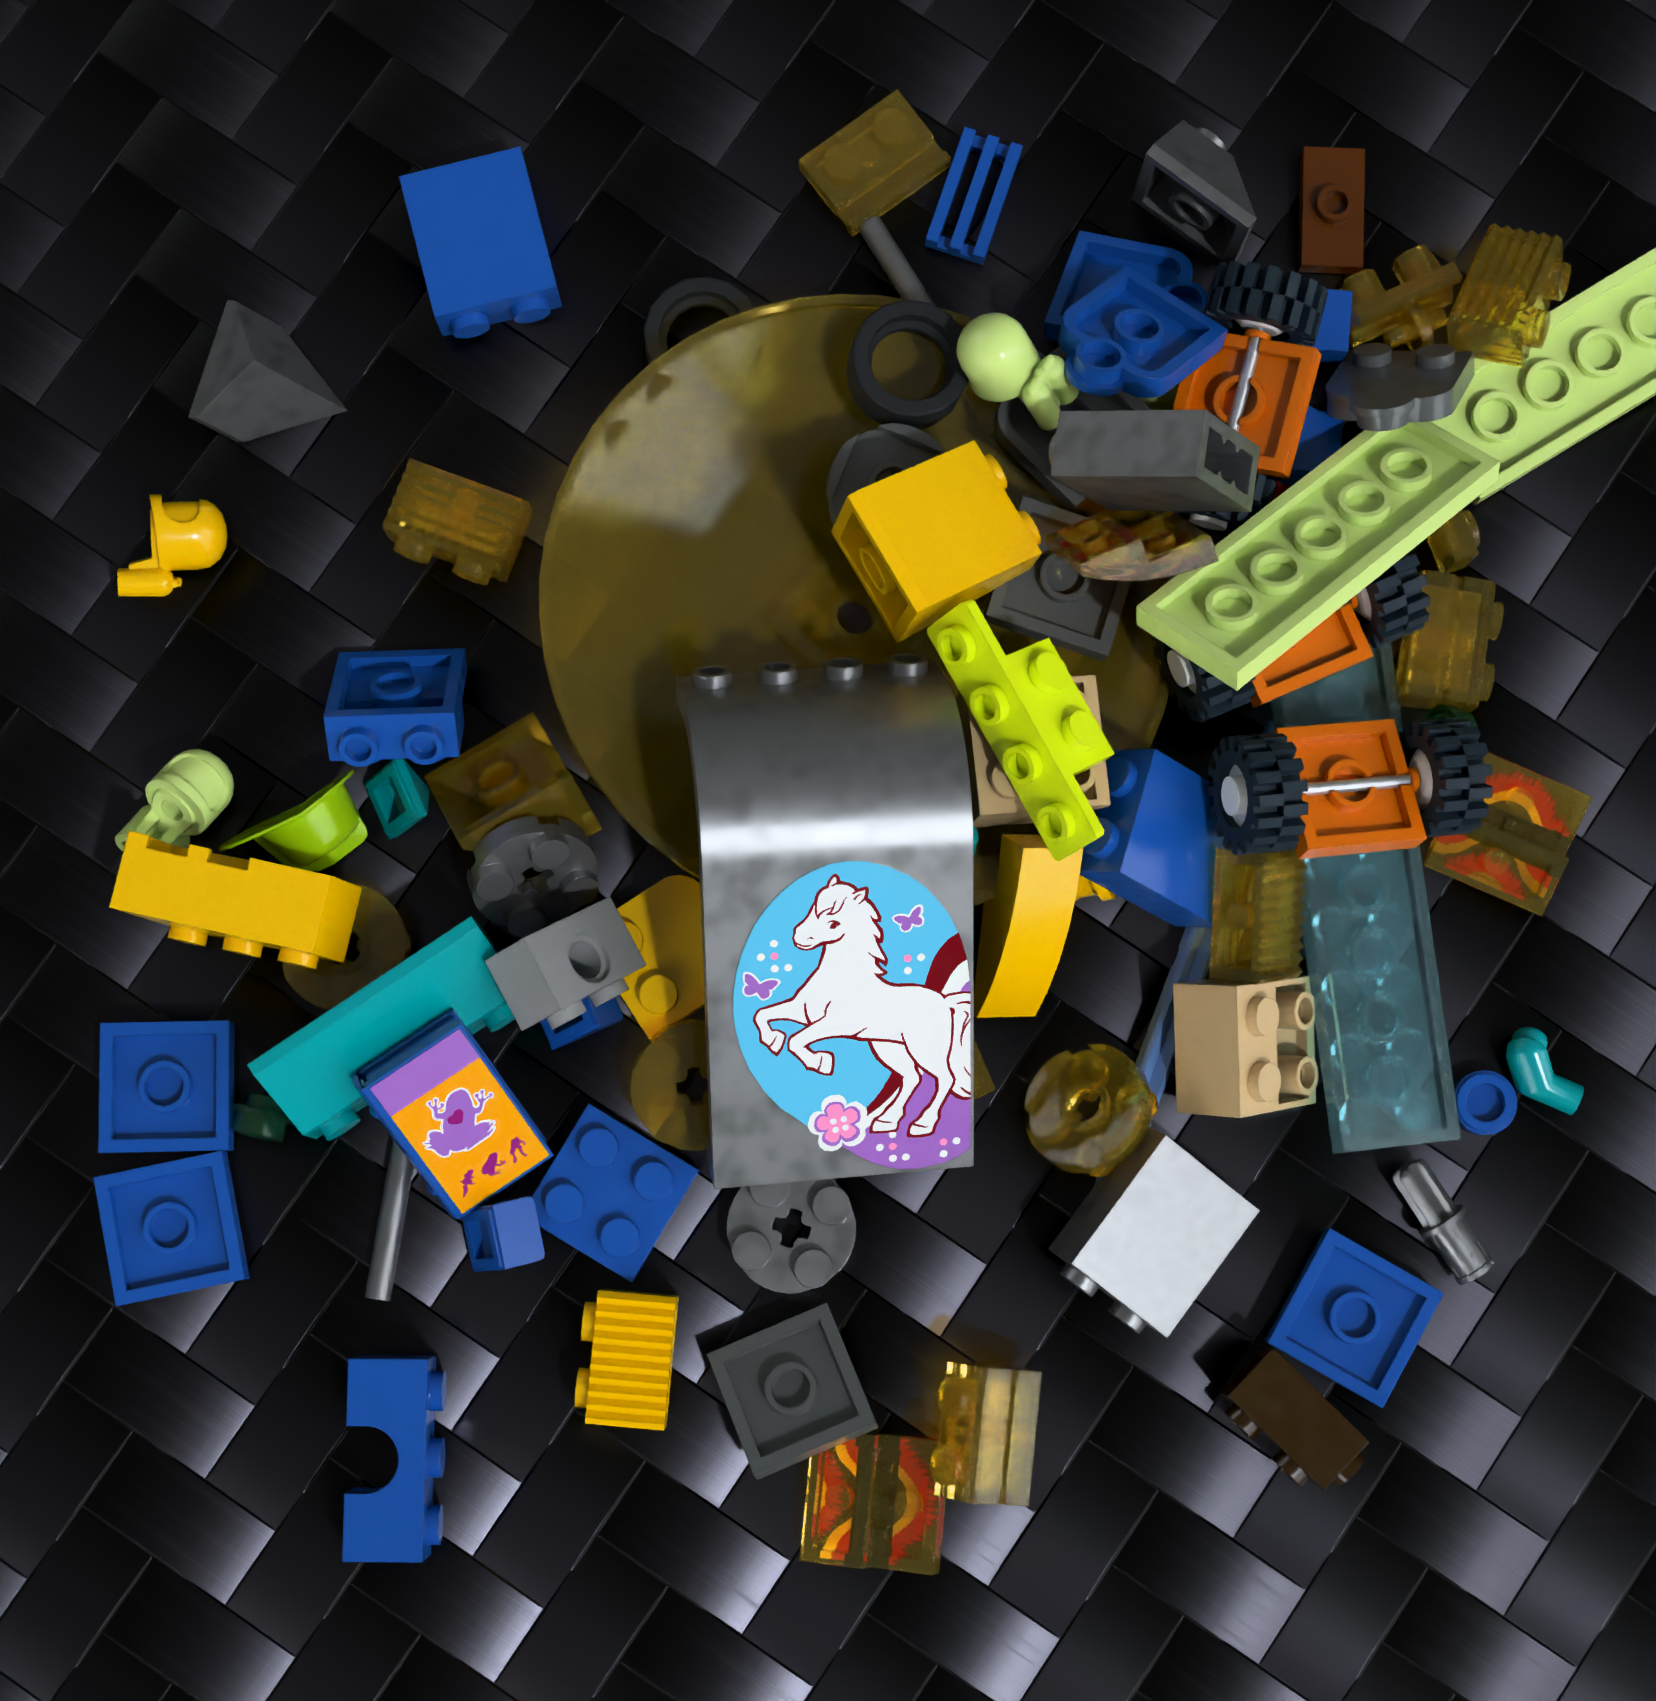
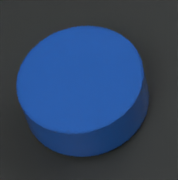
(1484, 1102)

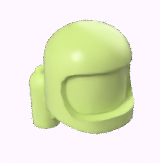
(1006, 366)
(182, 799)

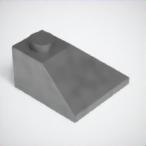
(1197, 191)

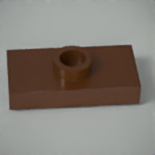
(1331, 210)

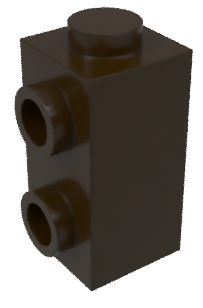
(1287, 1410)

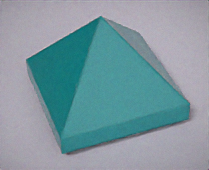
(398, 797)

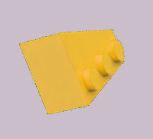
(237, 900)

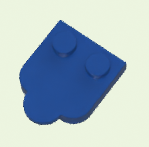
(1101, 256)
(1134, 338)

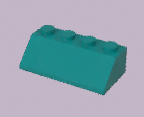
(316, 1066)

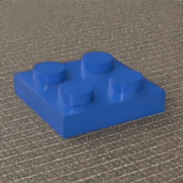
(166, 1086)
(611, 1192)
(171, 1228)
(1354, 1317)

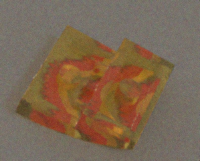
(1145, 551)
(1520, 842)
(874, 1505)

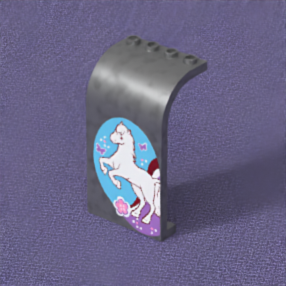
(834, 918)

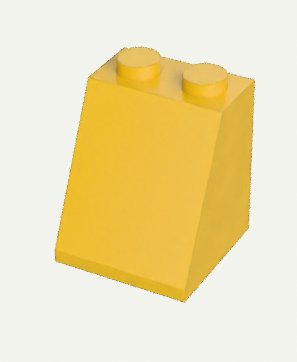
(935, 537)

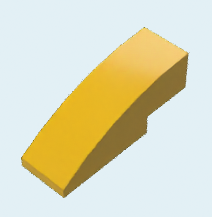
(1024, 927)

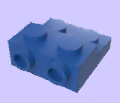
(396, 706)

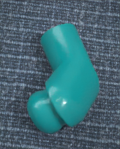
(1534, 1075)

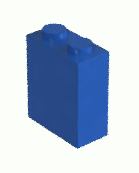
(480, 243)
(1156, 838)

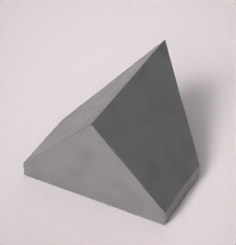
(258, 380)

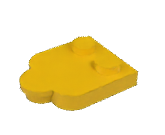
(669, 937)

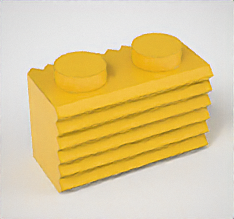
(629, 1359)

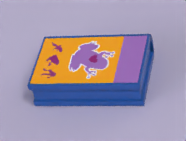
(452, 1114)

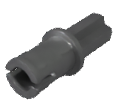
(1442, 1221)

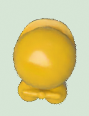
(182, 538)

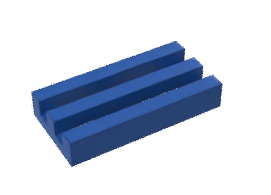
(989, 149)

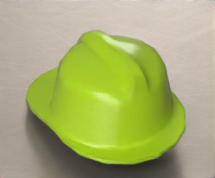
(312, 832)

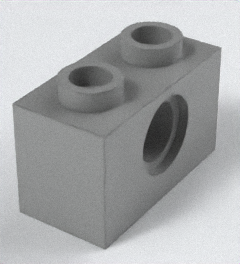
(566, 963)

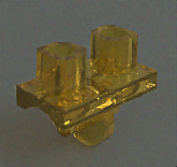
(1406, 311)

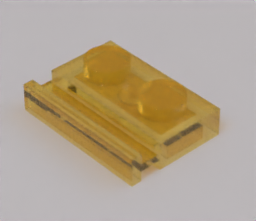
(874, 162)

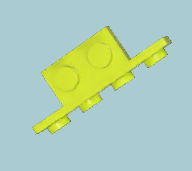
(1030, 721)

